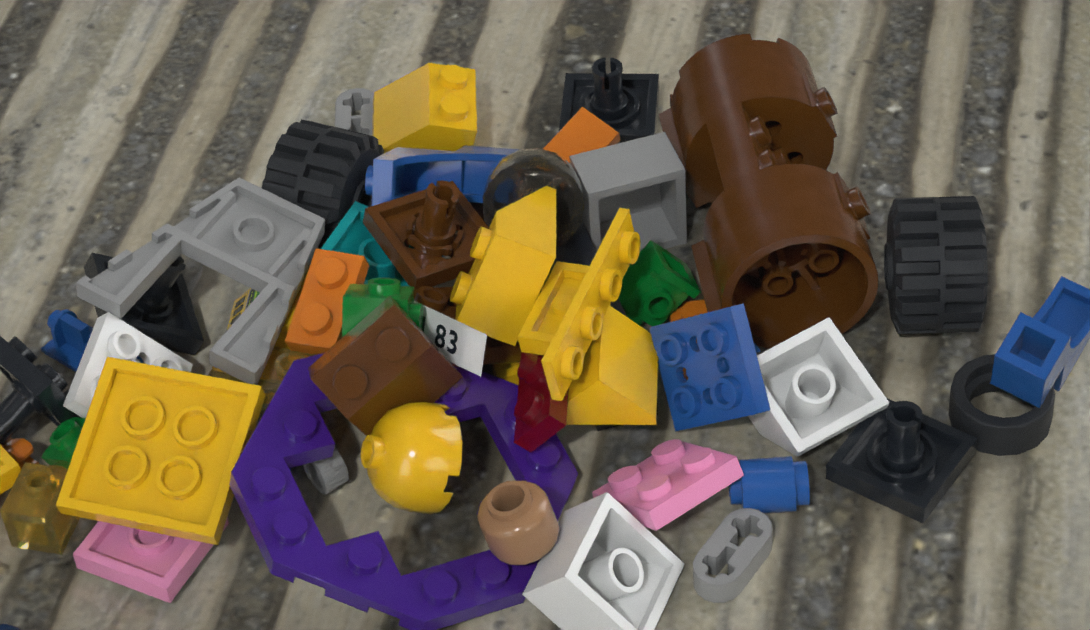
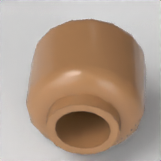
(518, 522)

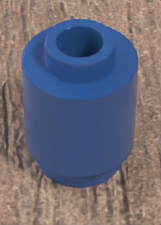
(771, 485)

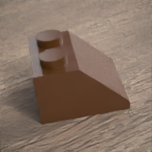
(382, 367)

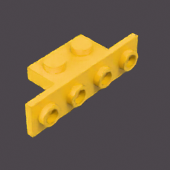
(574, 305)

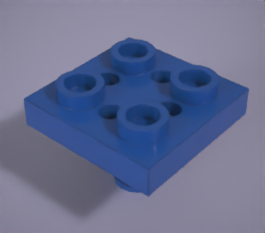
(717, 367)

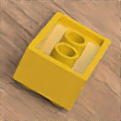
(508, 267)

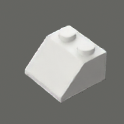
(814, 389)
(604, 571)

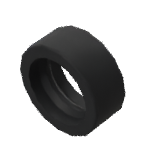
(995, 434)

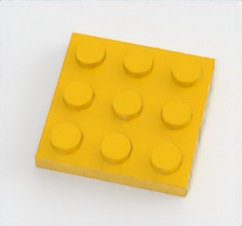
(160, 450)

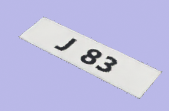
(455, 340)

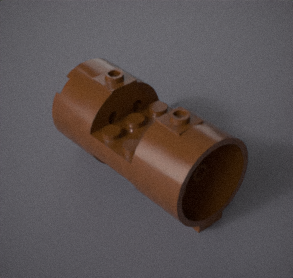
(779, 223)

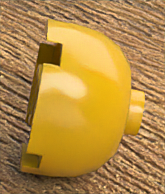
(413, 456)

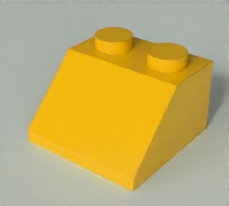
(427, 109)

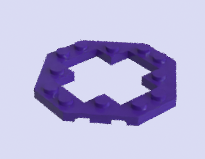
(362, 568)

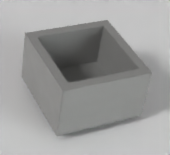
(637, 177)

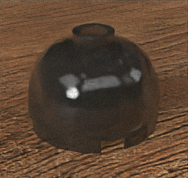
(528, 172)

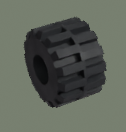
(321, 170)
(936, 265)

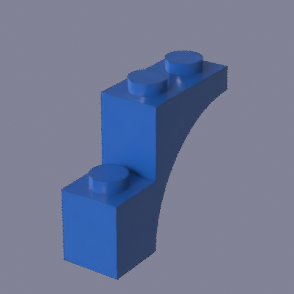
(413, 169)
(1046, 347)

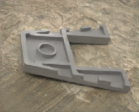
(241, 235)

